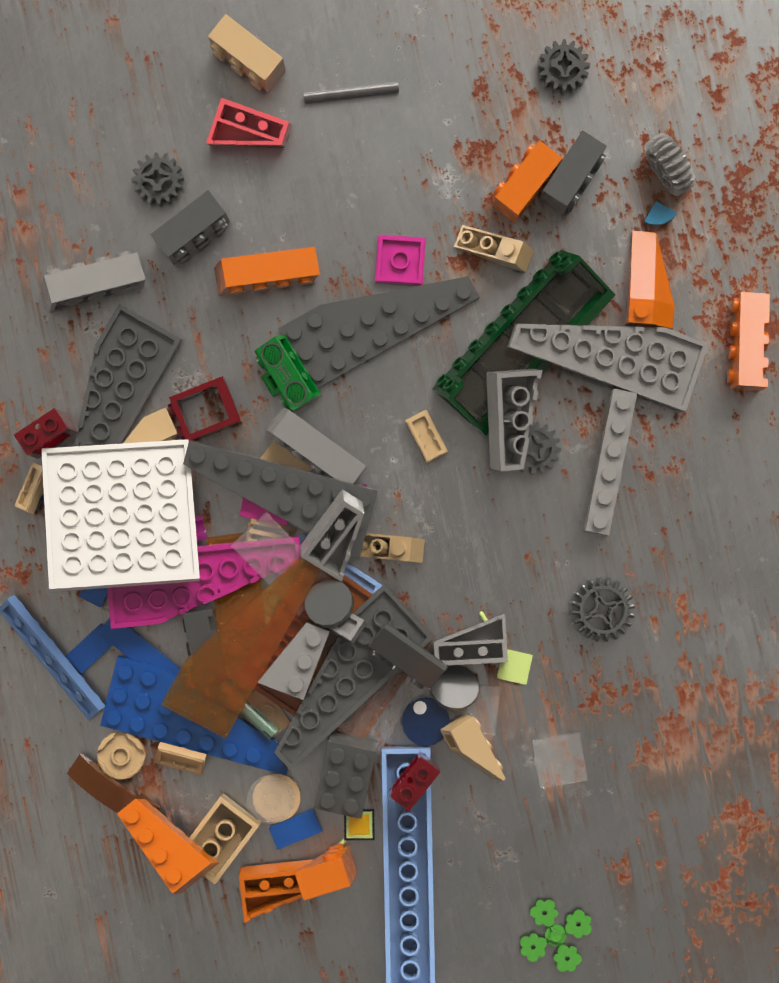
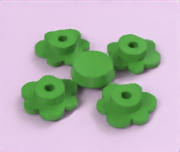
(555, 935)

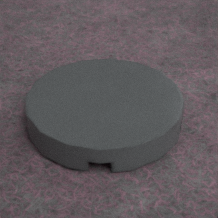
(329, 603)
(455, 689)

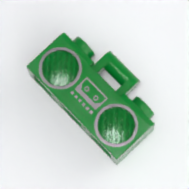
(288, 372)

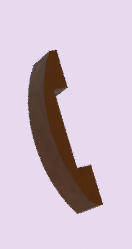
(101, 786)

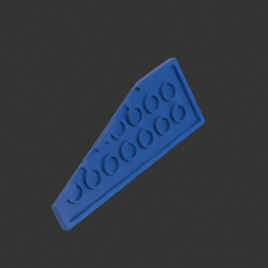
(136, 709)

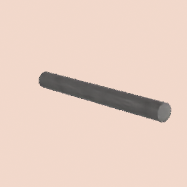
(351, 92)

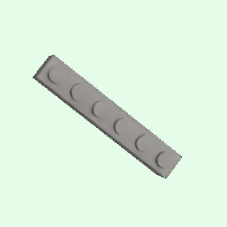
(610, 462)

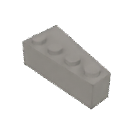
(92, 280)

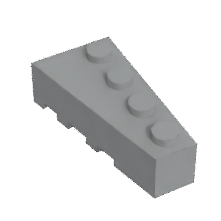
(510, 412)
(314, 446)

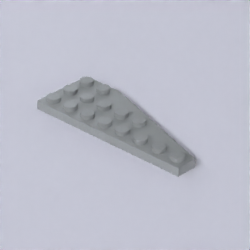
(634, 359)

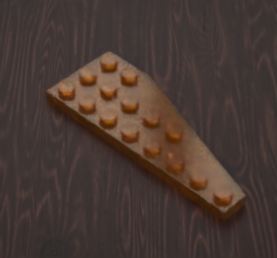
(227, 666)

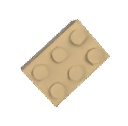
(246, 54)
(224, 834)

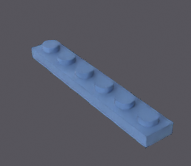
(51, 657)

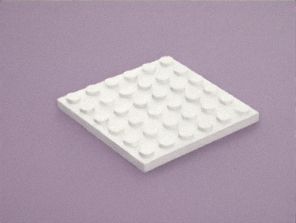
(119, 515)

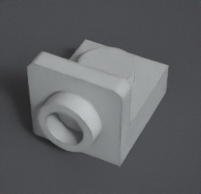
(350, 628)

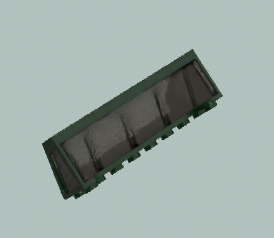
(558, 295)

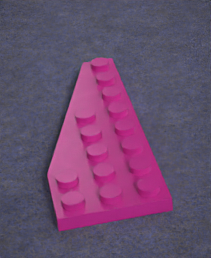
(220, 573)

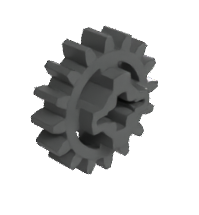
(573, 66)
(149, 177)
(550, 442)

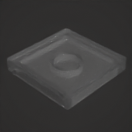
(559, 760)

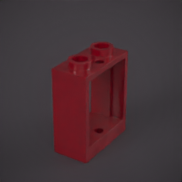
(227, 400)
(53, 431)
(409, 790)

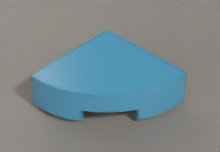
(659, 215)

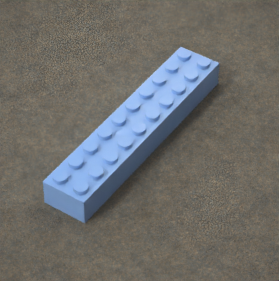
(407, 876)

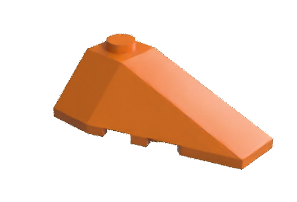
(648, 290)

